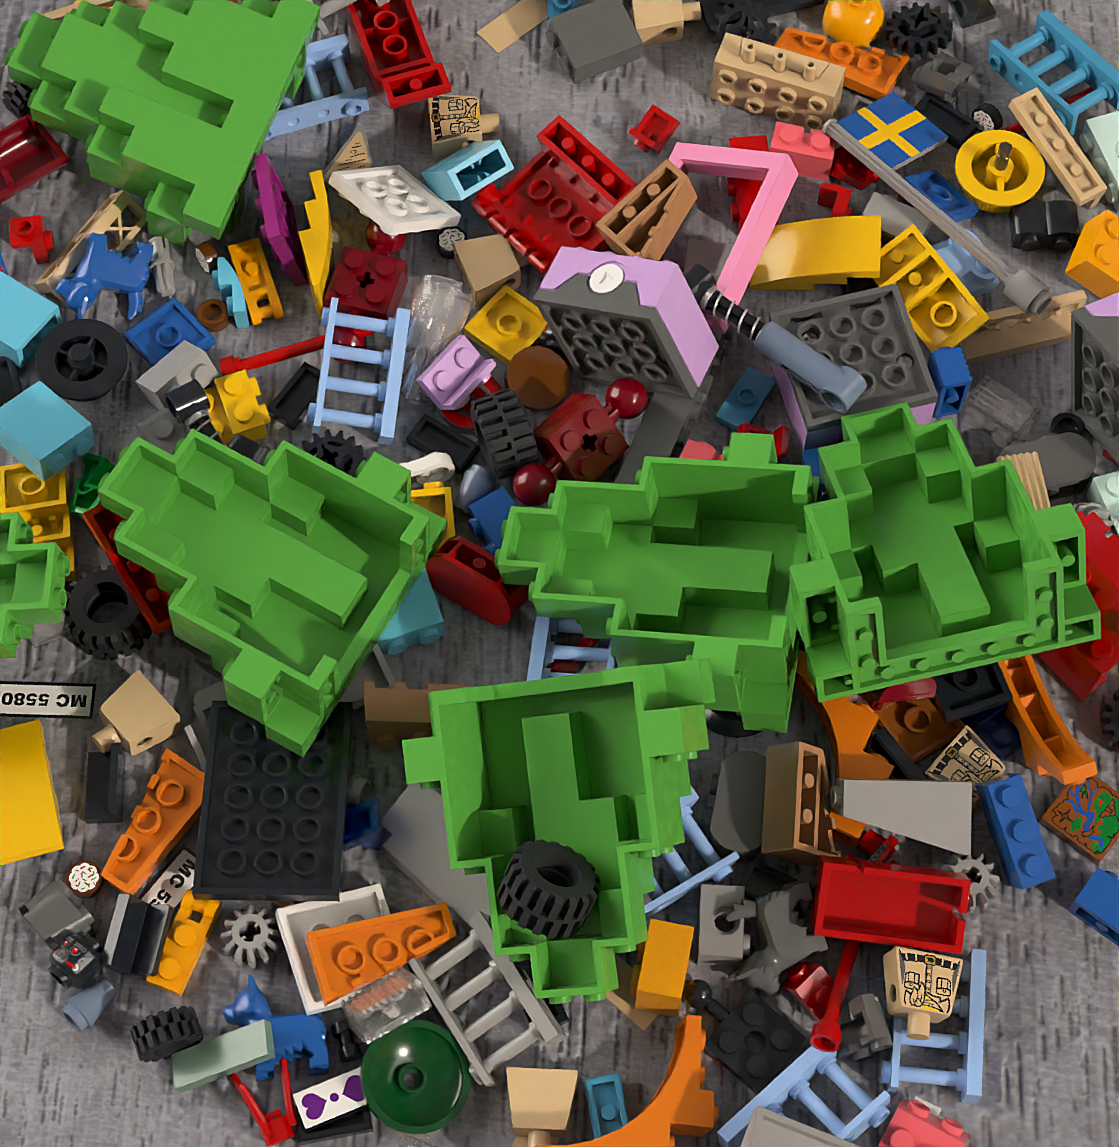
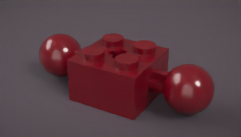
(368, 283)
(579, 440)

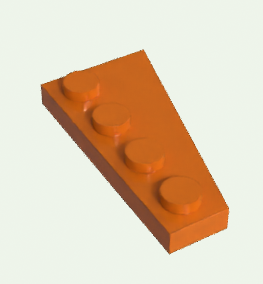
(866, 70)
(157, 824)
(368, 949)

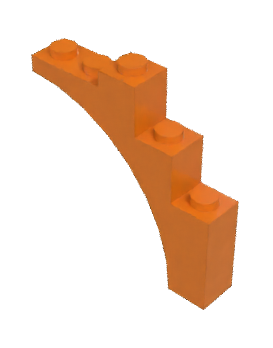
(849, 732)
(1043, 735)
(678, 1103)

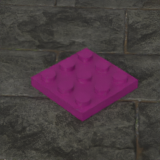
(279, 218)

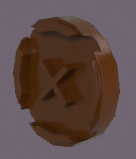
(538, 378)

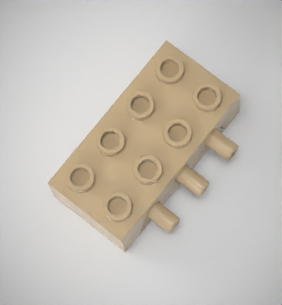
(776, 82)

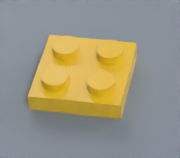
(506, 325)

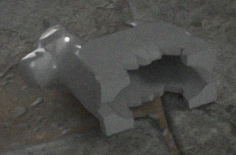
(781, 935)

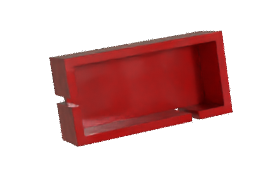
(890, 904)

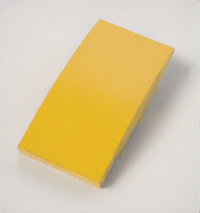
(318, 242)
(819, 253)
(933, 295)
(42, 507)
(27, 796)

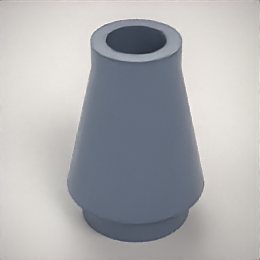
(474, 486)
(85, 1008)

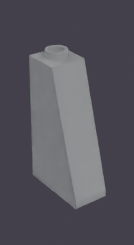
(918, 809)

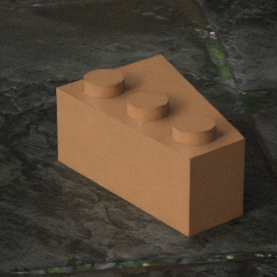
(649, 214)
(398, 712)
(796, 804)

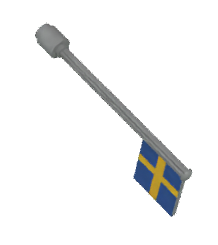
(894, 134)

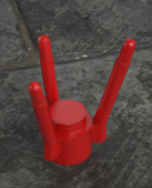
(273, 1126)

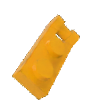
(255, 280)
(185, 944)

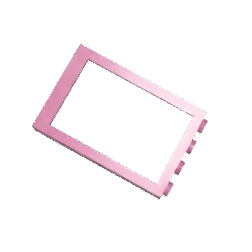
(778, 178)

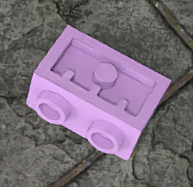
(455, 374)

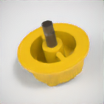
(999, 170)

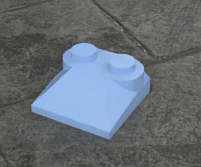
(966, 267)

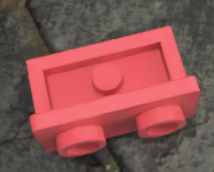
(916, 1127)

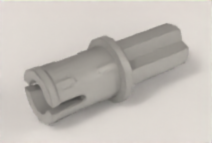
(162, 266)

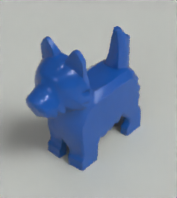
(107, 272)
(291, 1033)

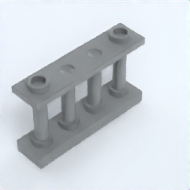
(522, 997)

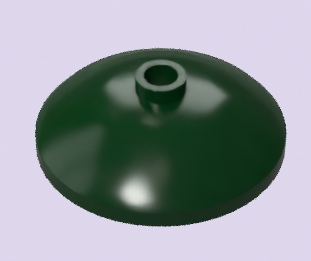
(438, 1074)

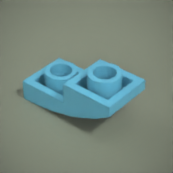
(231, 292)

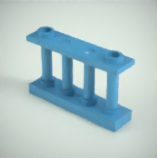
(1065, 49)

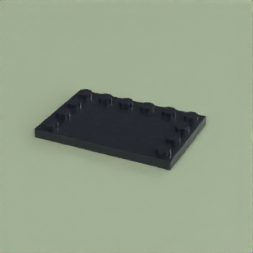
(270, 815)

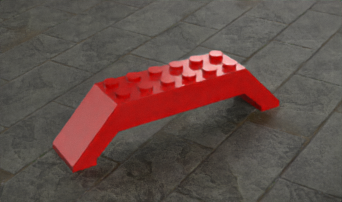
(395, 52)

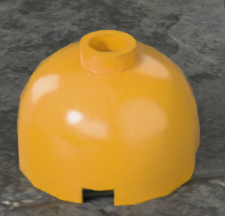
(854, 21)

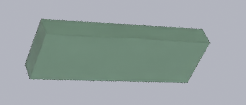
(223, 1055)

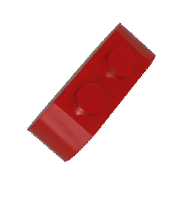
(470, 579)

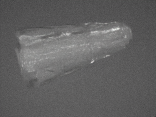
(434, 322)

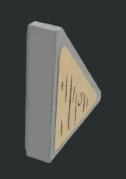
(352, 156)

